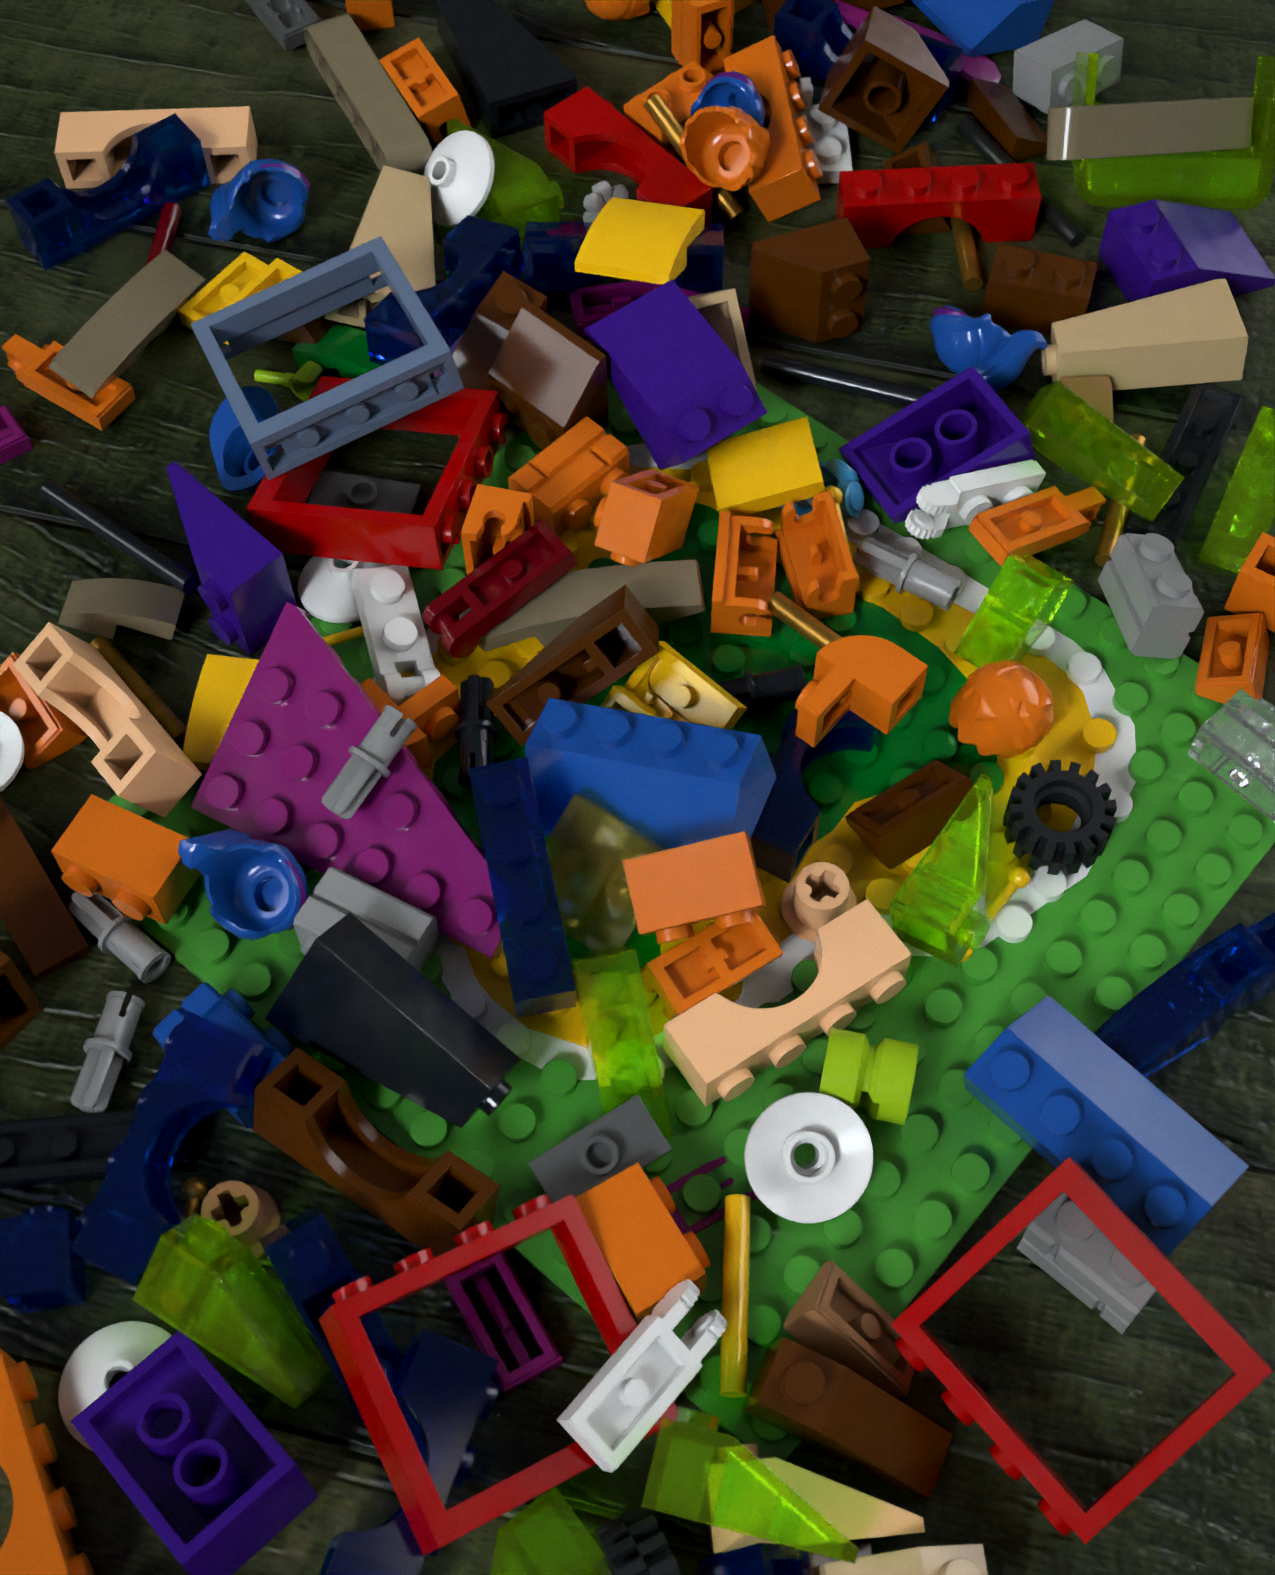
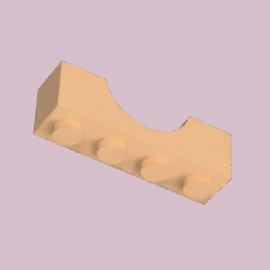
(97, 143)
(135, 750)
(727, 1044)

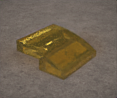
(590, 874)

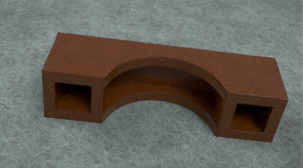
(319, 1125)

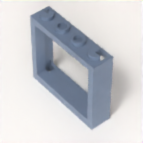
(353, 406)

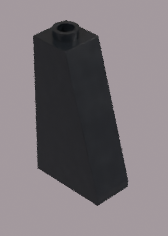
(502, 65)
(392, 1025)

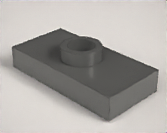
(285, 19)
(365, 493)
(601, 1151)

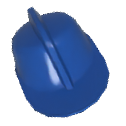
(232, 453)

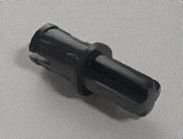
(766, 687)
(476, 726)

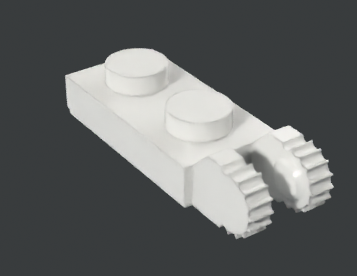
(830, 136)
(965, 495)
(641, 1379)

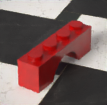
(593, 135)
(994, 198)

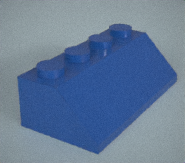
(988, 25)
(650, 771)
(1087, 1103)

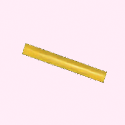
(735, 1296)

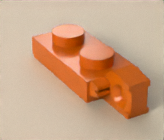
(34, 372)
(1036, 522)

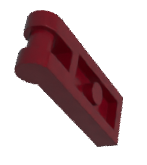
(498, 588)

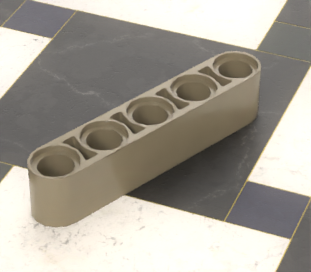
(367, 95)
(1149, 128)

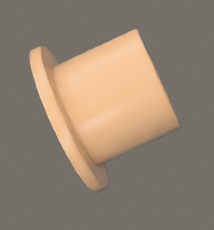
(815, 899)

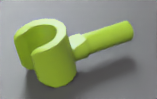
(301, 383)

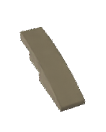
(126, 324)
(662, 587)

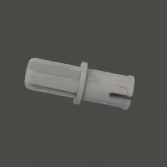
(907, 573)
(368, 763)
(120, 936)
(106, 1053)

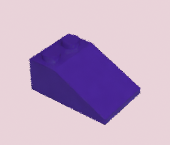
(1179, 245)
(674, 375)
(938, 436)
(238, 567)
(194, 1459)

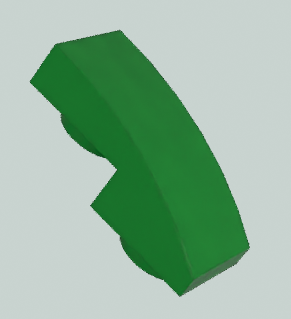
(339, 349)

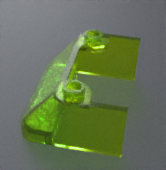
(1192, 178)

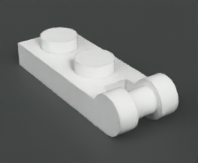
(393, 630)

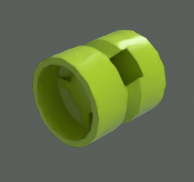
(869, 1074)

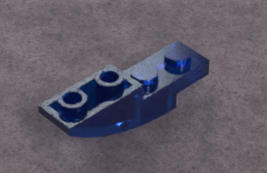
(1194, 998)

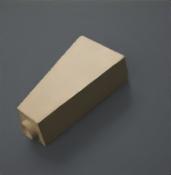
(403, 217)
(1154, 341)

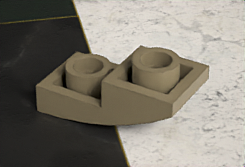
(104, 603)

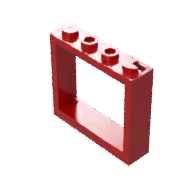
(381, 536)
(375, 1400)
(1011, 1448)

